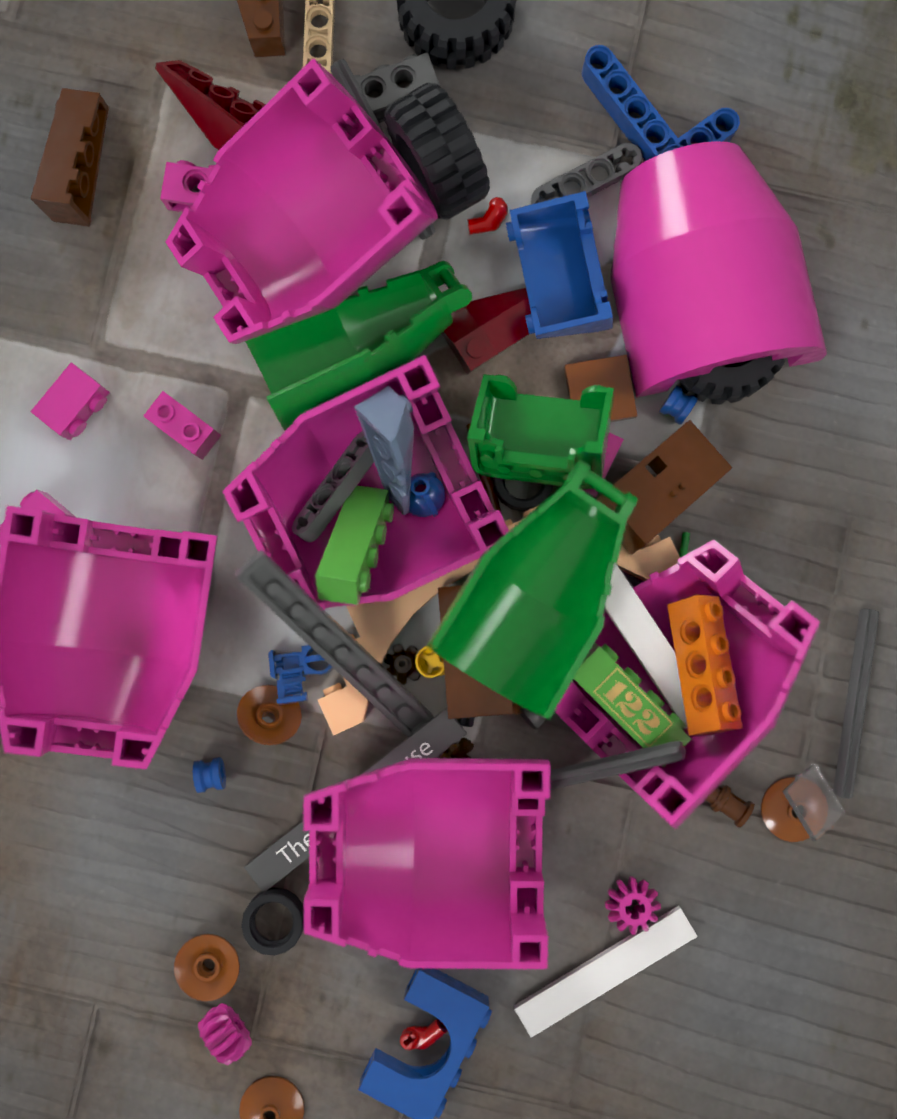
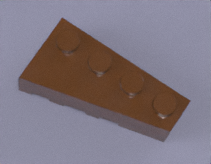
(264, 26)
(72, 158)

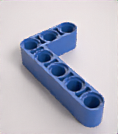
(651, 122)

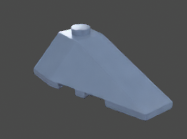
(390, 436)

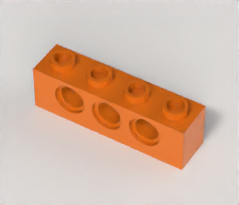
(704, 665)

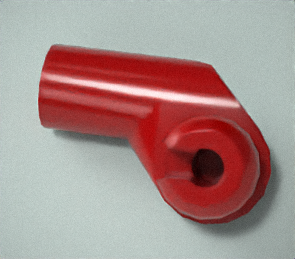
(492, 218)
(422, 1036)

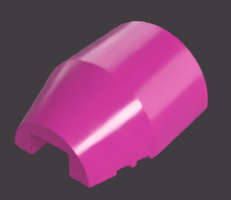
(299, 209)
(708, 269)
(415, 548)
(97, 633)
(765, 656)
(432, 863)

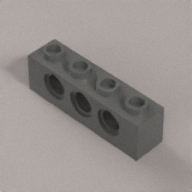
(385, 78)

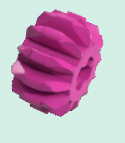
(623, 898)
(224, 1034)

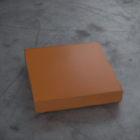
(607, 372)

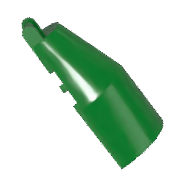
(356, 340)
(539, 596)

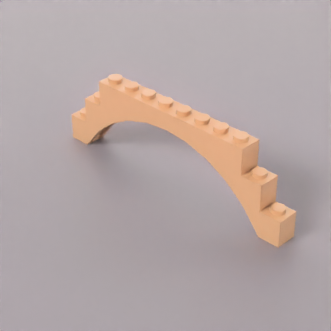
(383, 621)

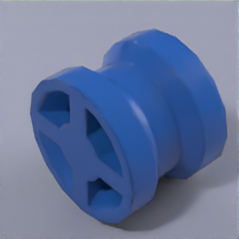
(678, 405)
(209, 775)

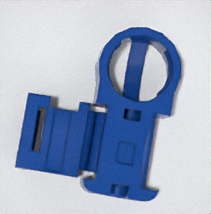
(290, 670)

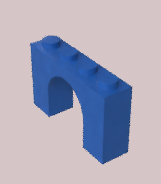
(422, 1089)

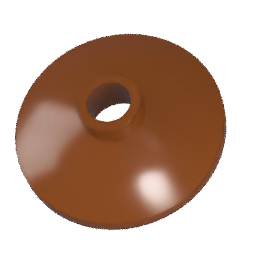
(262, 703)
(778, 813)
(197, 979)
(274, 1095)

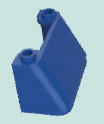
(560, 267)

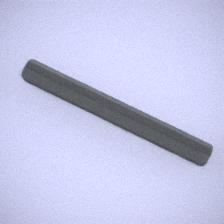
(617, 764)

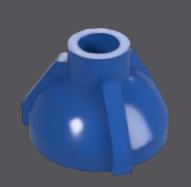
(429, 501)

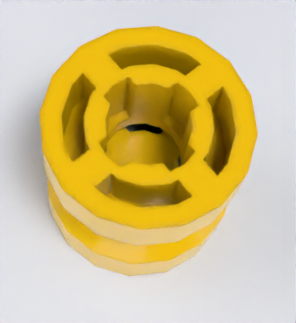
(427, 663)

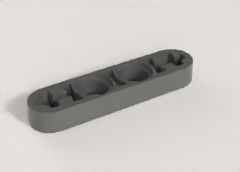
(583, 176)
(337, 487)

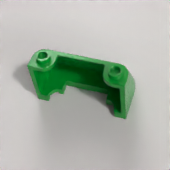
(538, 435)

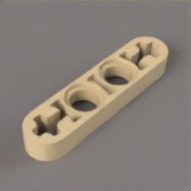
(319, 36)

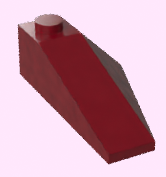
(213, 107)
(487, 327)

